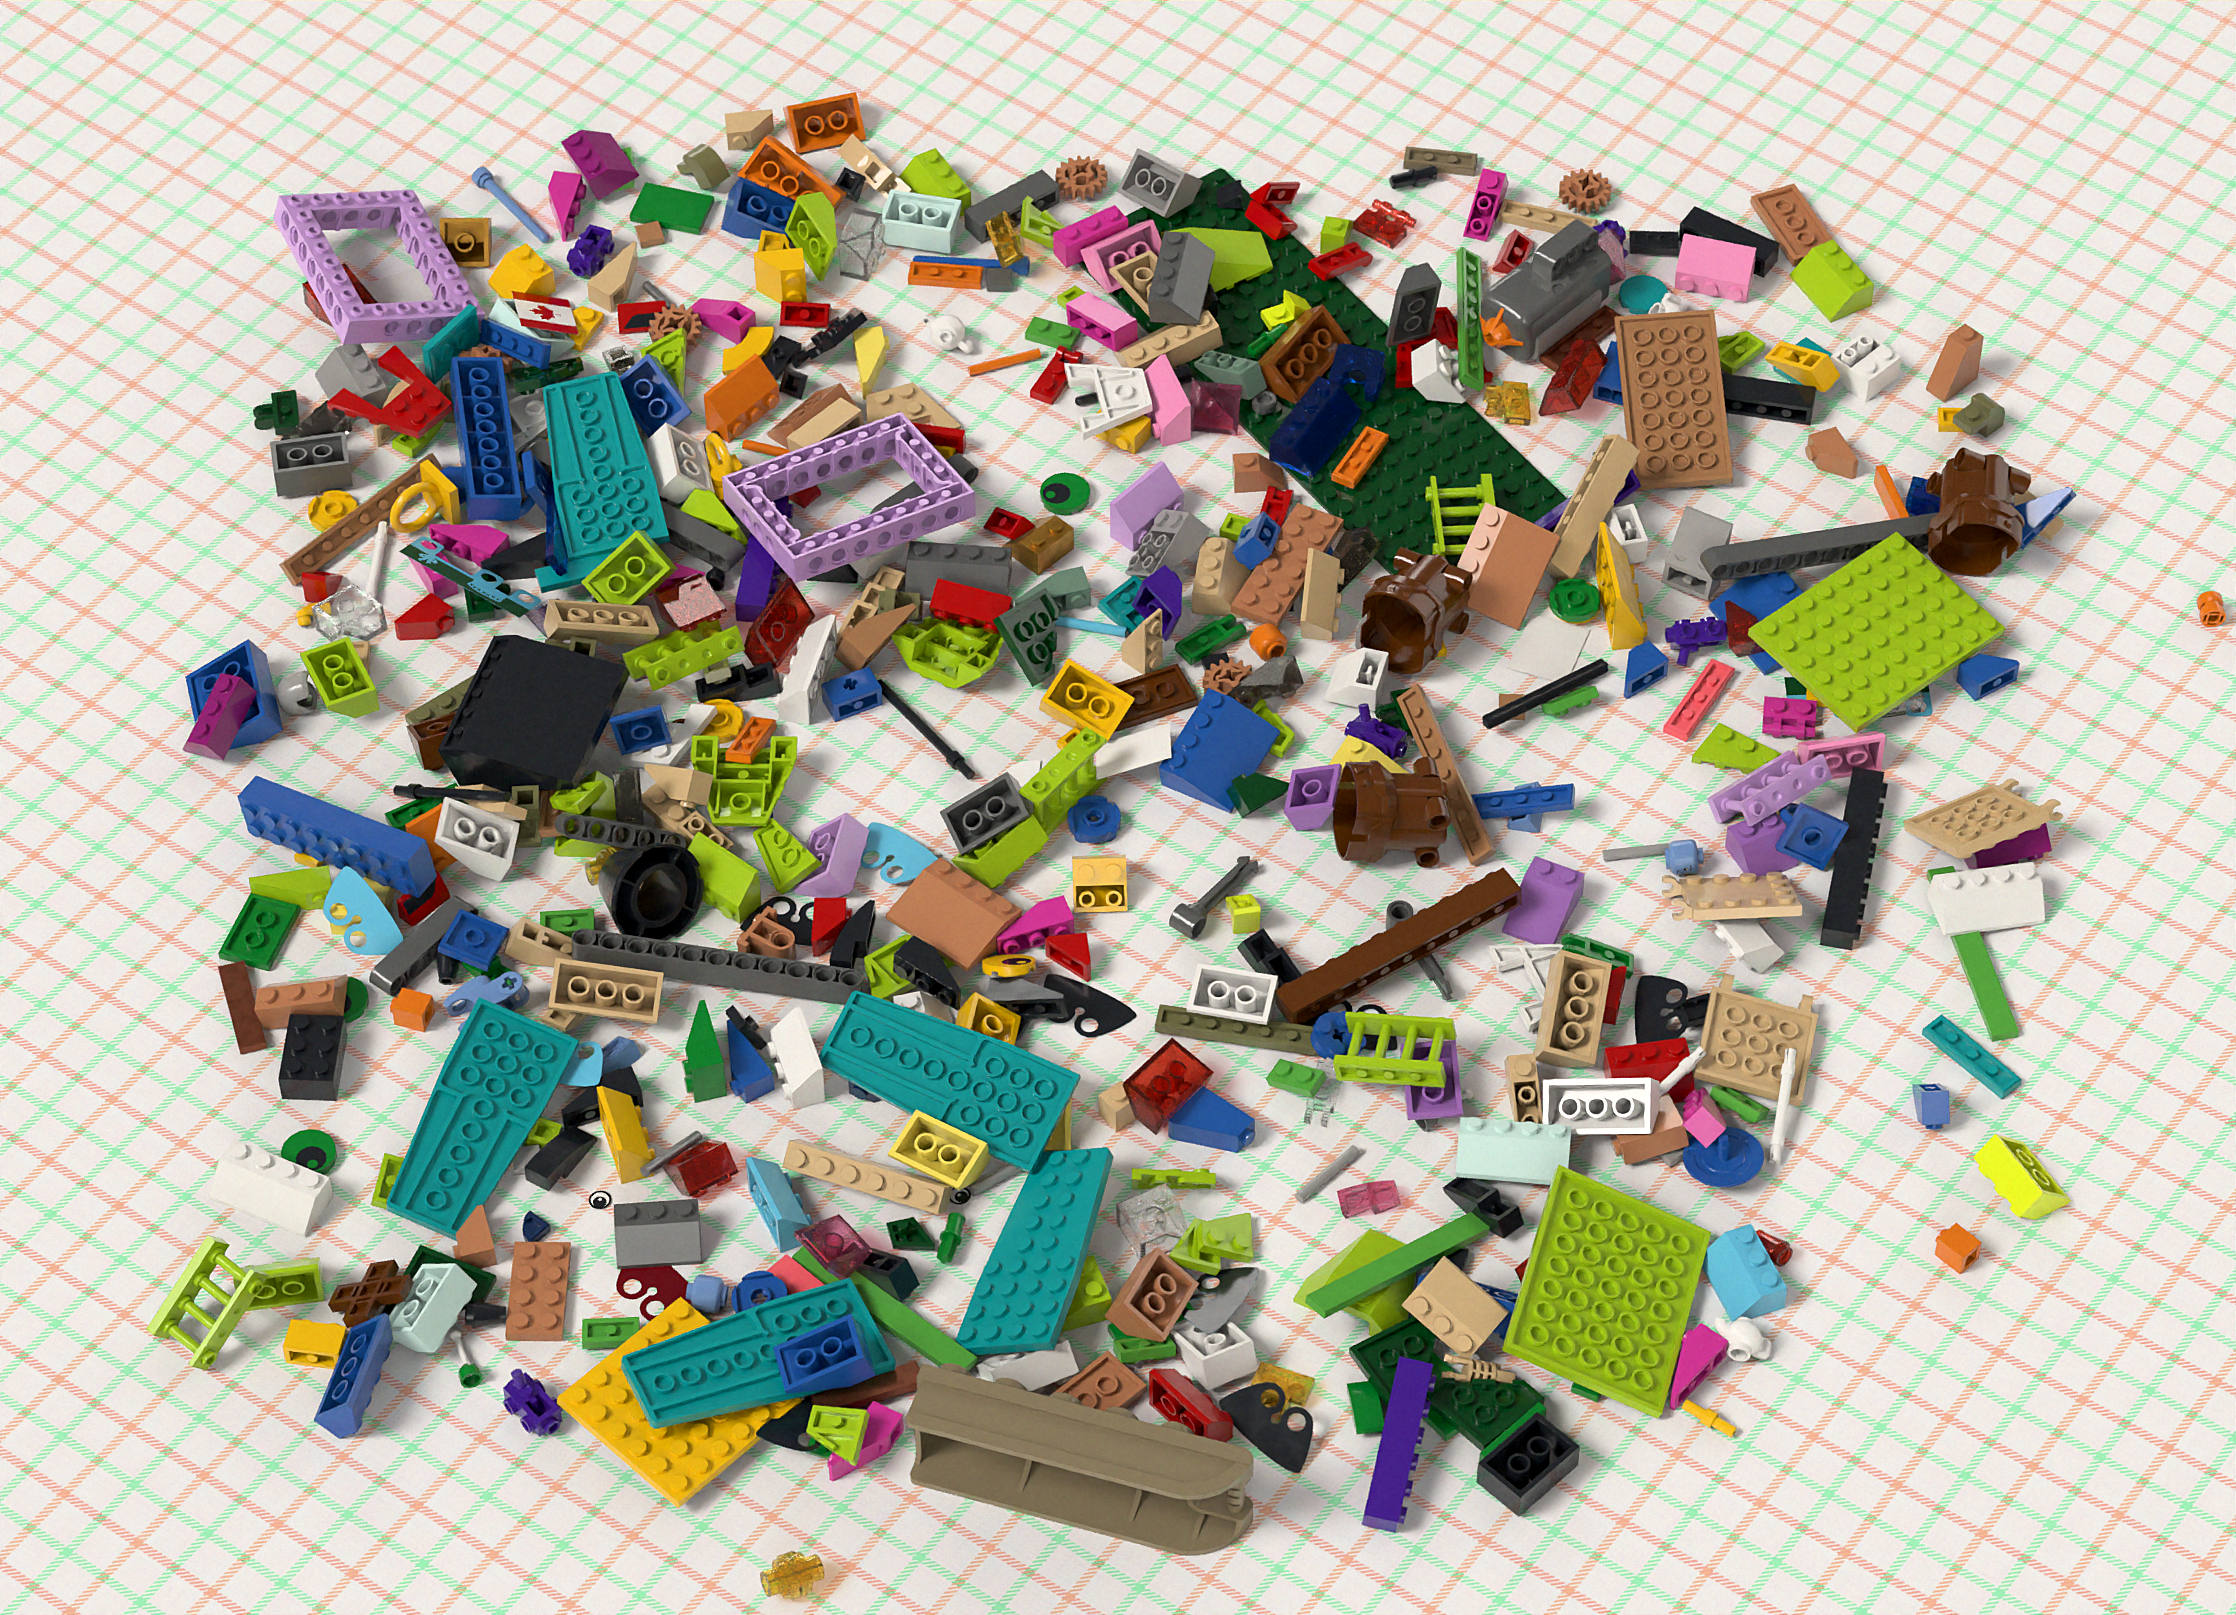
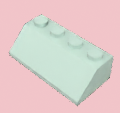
(1511, 1150)

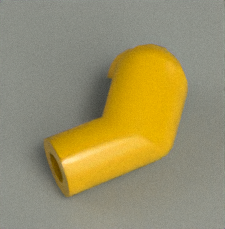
(304, 615)

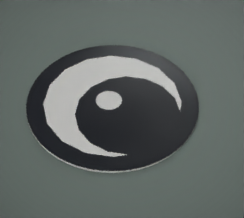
(960, 1196)
(600, 1199)

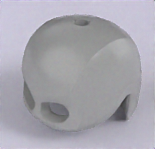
(293, 694)

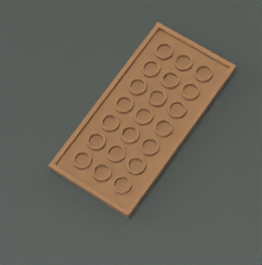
(1674, 398)

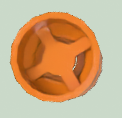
(2211, 609)

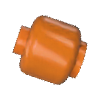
(1268, 642)

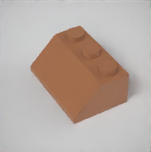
(805, 411)
(305, 996)
(1152, 1297)

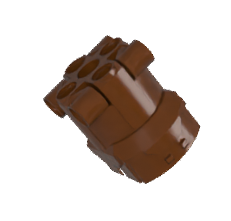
(1975, 513)
(1415, 609)
(1391, 812)

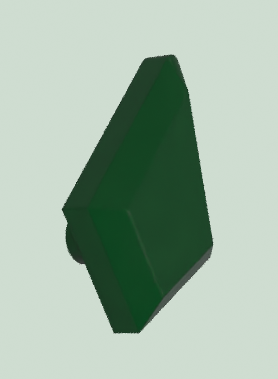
(908, 1235)

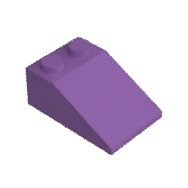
(1548, 902)
(1435, 1102)

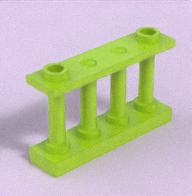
(1482, 491)
(682, 653)
(1065, 780)
(1390, 1070)
(185, 1291)

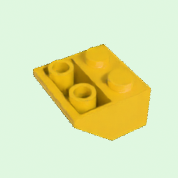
(1099, 883)

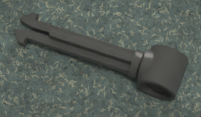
(1401, 911)
(1192, 918)

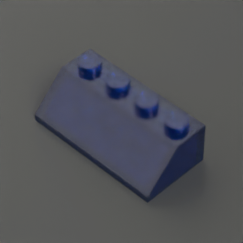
(1314, 428)

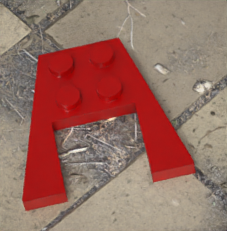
(1445, 331)
(411, 411)

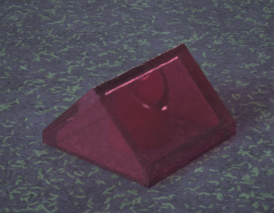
(834, 1245)

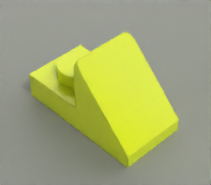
(1286, 312)
(1244, 913)

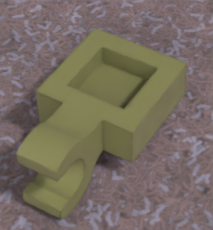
(718, 672)

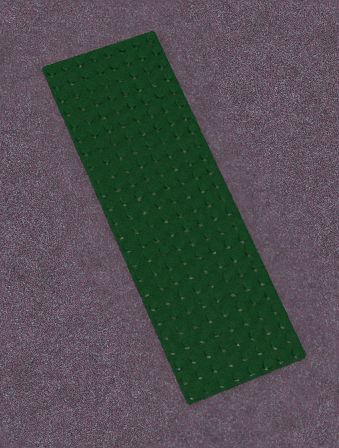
(1423, 434)

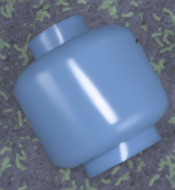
(1683, 857)
(707, 1293)

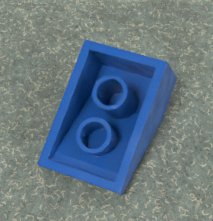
(755, 209)
(653, 395)
(825, 1358)

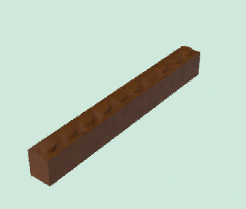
(1398, 947)

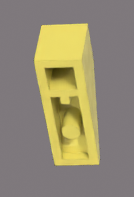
(870, 355)

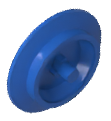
(1727, 1161)

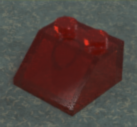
(701, 1168)

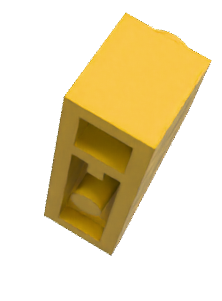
(1804, 365)

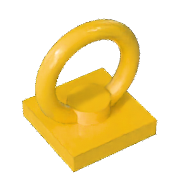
(719, 468)
(439, 495)

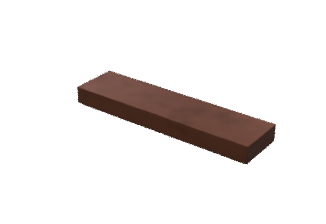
(1596, 327)
(241, 1007)
(875, 1389)

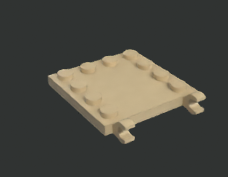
(1981, 819)
(1733, 896)
(1749, 1040)

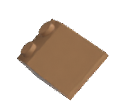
(865, 640)

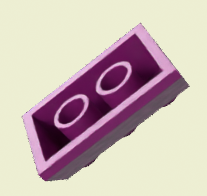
(599, 161)
(220, 717)
(2008, 852)

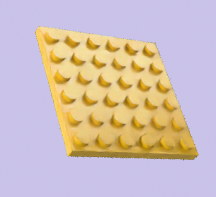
(670, 1458)

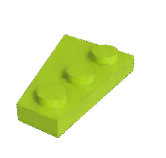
(672, 355)
(1733, 750)
(1175, 1178)

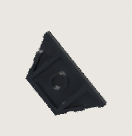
(837, 331)

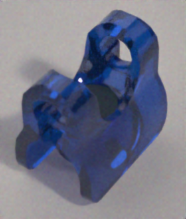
(1359, 366)

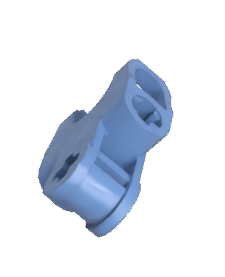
(493, 991)

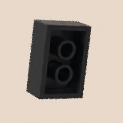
(313, 1057)
(1528, 1464)

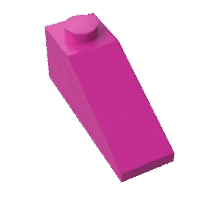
(434, 582)
(1699, 1356)

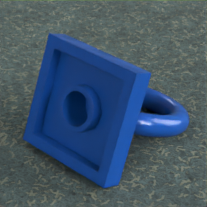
(534, 484)
(1810, 834)

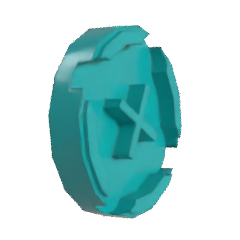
(1641, 293)

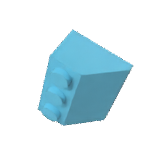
(776, 1202)
(1744, 1274)

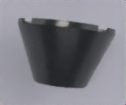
(668, 892)

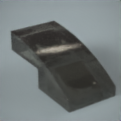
(618, 359)

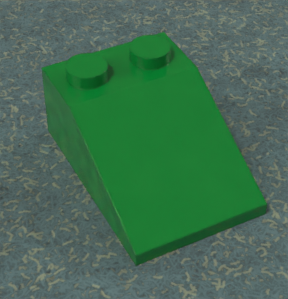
(703, 1062)

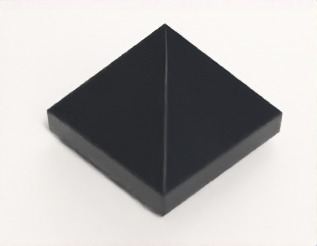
(793, 383)

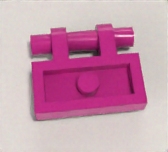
(1789, 717)

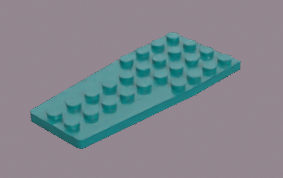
(599, 467)
(951, 1075)
(478, 1116)
(1038, 1256)
(733, 1359)

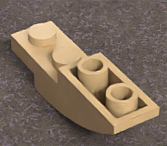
(871, 166)
(678, 819)

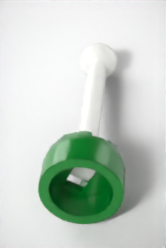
(471, 1370)

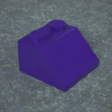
(1161, 591)

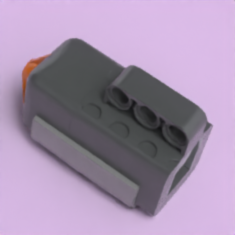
(1547, 294)

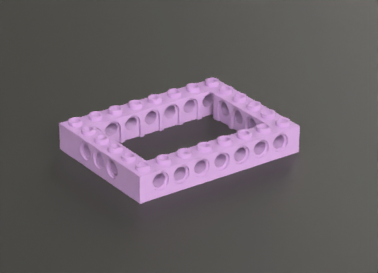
(301, 225)
(753, 488)

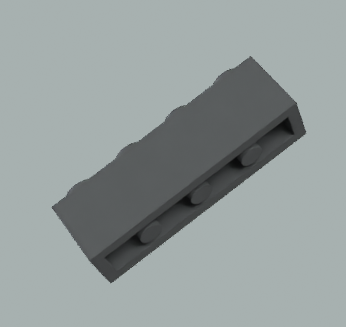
(1037, 186)

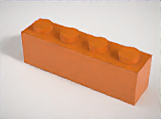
(786, 173)

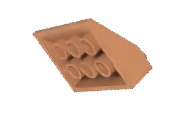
(1506, 564)
(953, 914)

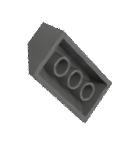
(1180, 279)
(969, 565)

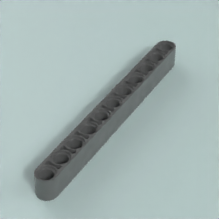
(683, 530)
(1809, 548)
(718, 966)

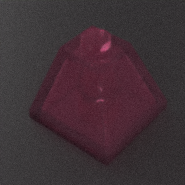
(1610, 244)
(1215, 407)

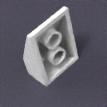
(477, 838)
(1214, 1356)

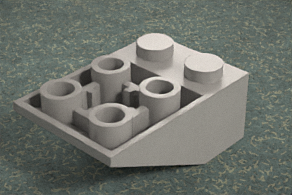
(1694, 535)
(1169, 542)

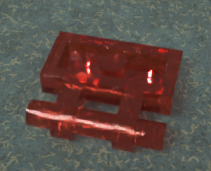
(1381, 229)

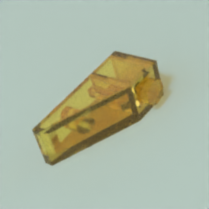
(1006, 239)

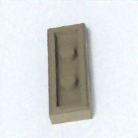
(1445, 161)

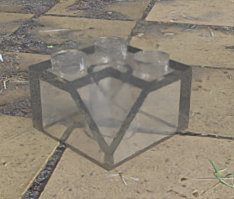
(861, 244)
(349, 614)
(1151, 1220)

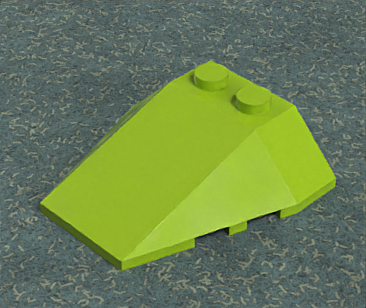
(1237, 255)
(948, 650)
(741, 791)
(1382, 1307)

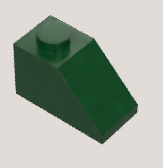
(1255, 792)

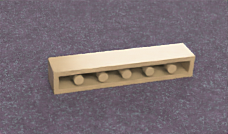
(1591, 503)
(867, 1176)

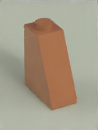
(1957, 363)
(1666, 1136)

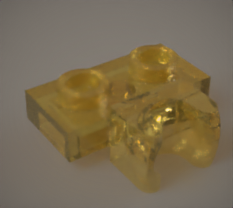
(1508, 400)
(1295, 1386)

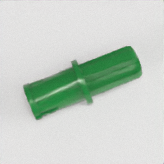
(1266, 341)
(950, 1237)

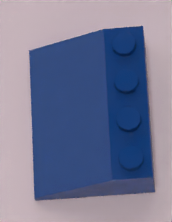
(1760, 597)
(252, 666)
(1215, 748)

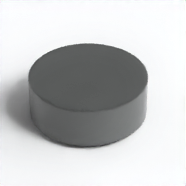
(1264, 402)

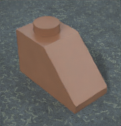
(1831, 453)
(1255, 473)
(475, 1241)

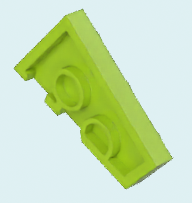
(784, 856)

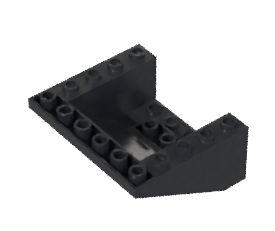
(531, 716)

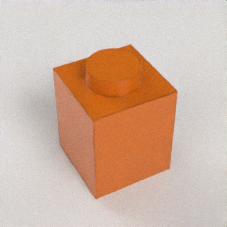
(412, 1009)
(1957, 1248)

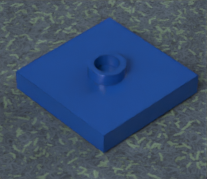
(473, 940)

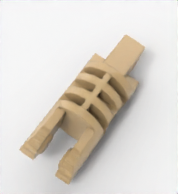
(1477, 1370)

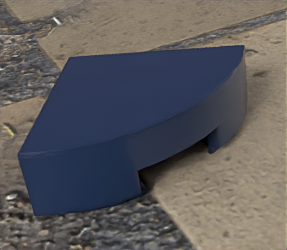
(534, 1228)

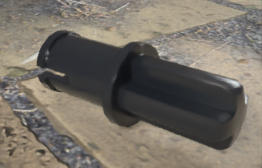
(1413, 177)

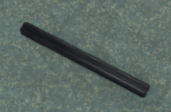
(1545, 694)

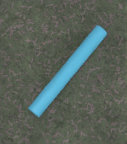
(1091, 626)

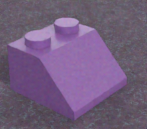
(1312, 795)
(1755, 847)

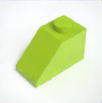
(1335, 233)

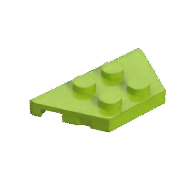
(880, 974)

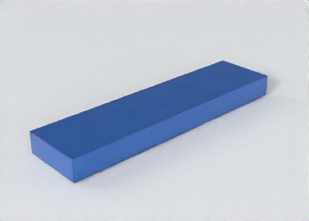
(515, 343)
(1525, 801)

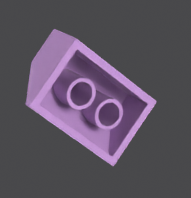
(1137, 506)
(840, 849)

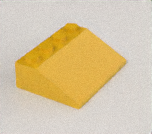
(1618, 593)

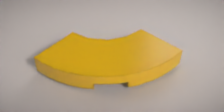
(757, 341)

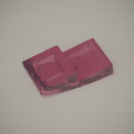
(1373, 1195)

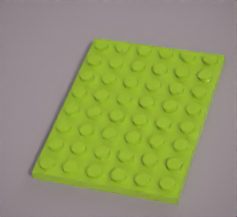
(1876, 632)
(1607, 1291)

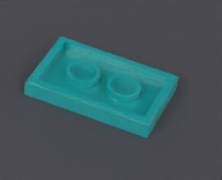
(458, 335)

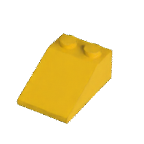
(1085, 700)

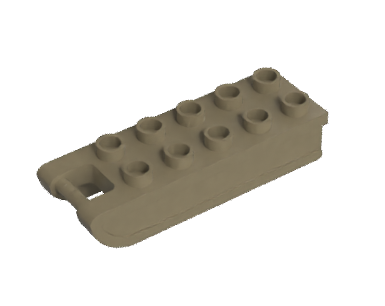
(1078, 1463)

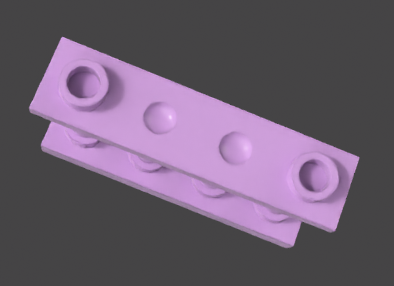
(1769, 788)

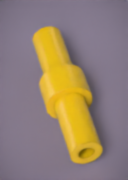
(1709, 1418)

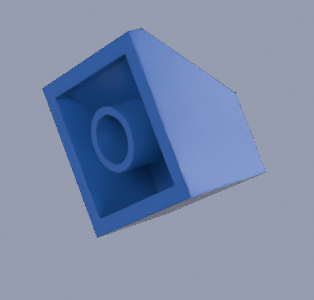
(641, 729)

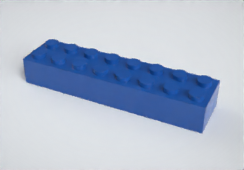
(485, 438)
(337, 836)

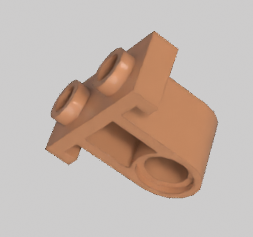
(768, 937)

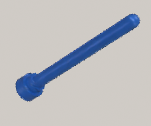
(1021, 266)

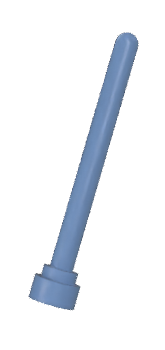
(484, 179)

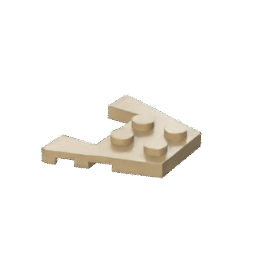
(911, 402)

